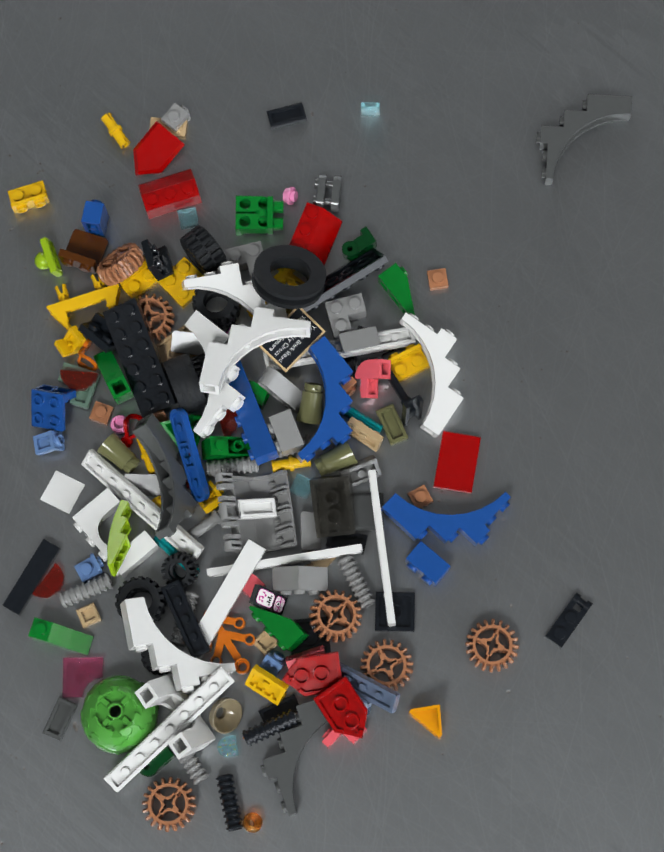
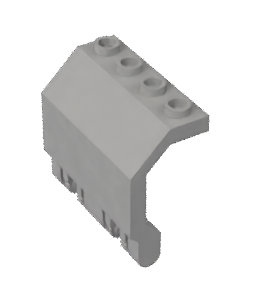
(270, 533)

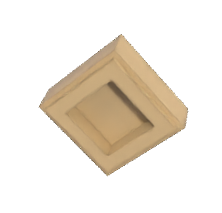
(88, 615)
(265, 643)

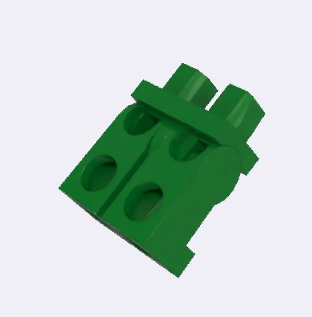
(255, 215)

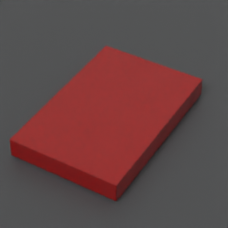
(457, 462)

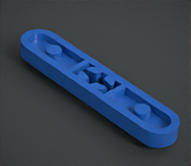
(192, 464)

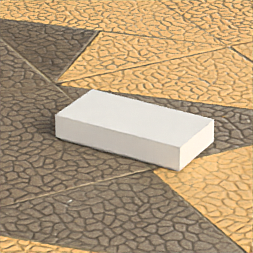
(256, 508)

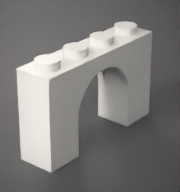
(91, 520)
(162, 692)

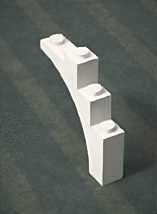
(229, 283)
(242, 339)
(436, 347)
(229, 397)
(164, 656)

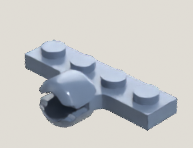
(371, 690)

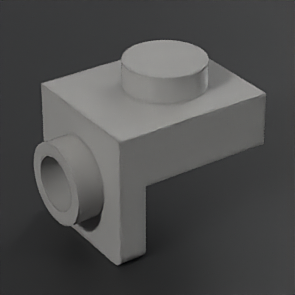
(176, 116)

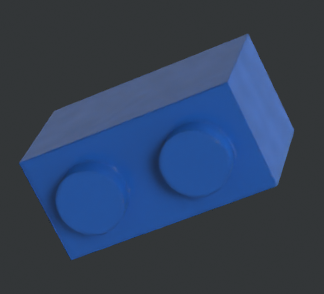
(95, 218)
(427, 564)

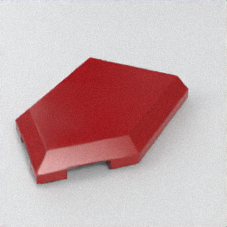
(156, 150)
(314, 673)
(343, 708)

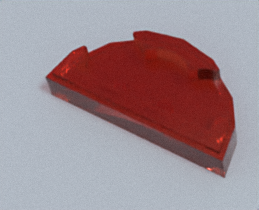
(78, 379)
(228, 423)
(51, 583)

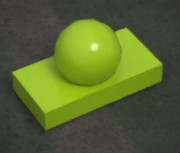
(48, 258)

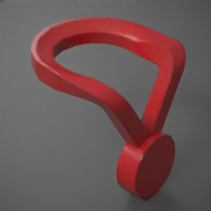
(126, 439)

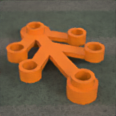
(225, 638)

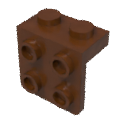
(84, 251)

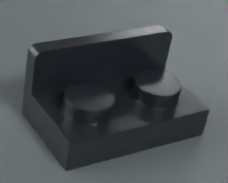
(157, 260)
(98, 332)

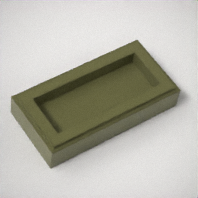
(391, 424)

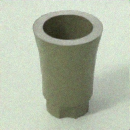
(311, 404)
(119, 454)
(335, 459)

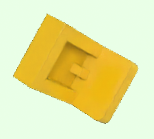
(71, 342)
(212, 502)

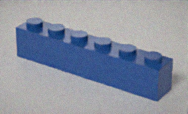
(252, 422)

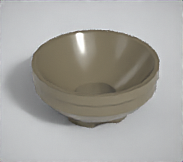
(229, 719)

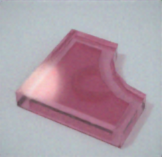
(79, 674)

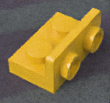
(28, 197)
(139, 282)
(408, 362)
(266, 685)

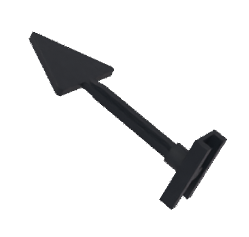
(410, 406)

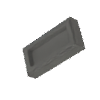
(60, 718)

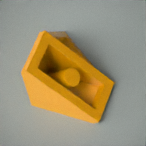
(429, 718)

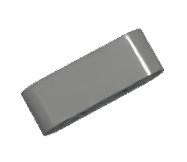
(281, 389)

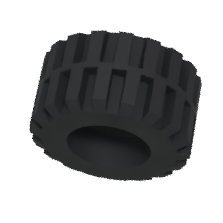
(203, 249)
(220, 318)
(138, 585)

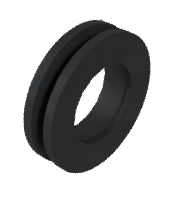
(285, 295)

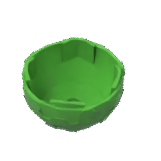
(118, 733)

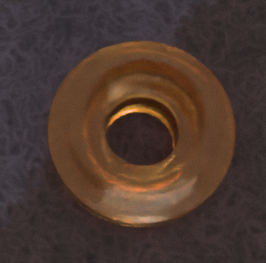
(257, 822)

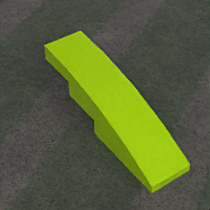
(118, 539)

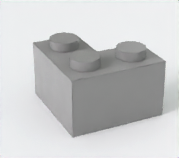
(244, 255)
(343, 311)
(285, 431)
(299, 579)

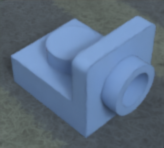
(48, 442)
(90, 568)
(273, 662)

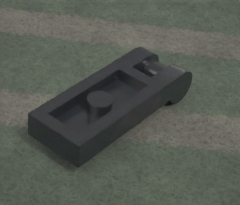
(568, 621)

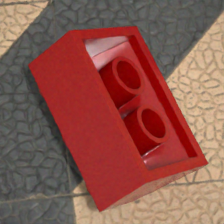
(170, 193)
(316, 231)

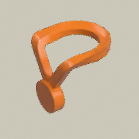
(81, 352)

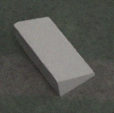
(359, 339)
(185, 343)
(359, 471)
(145, 483)
(309, 539)

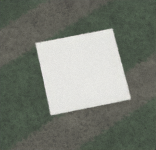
(62, 492)

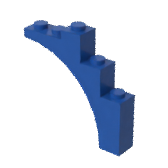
(333, 372)
(471, 525)

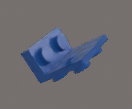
(49, 406)

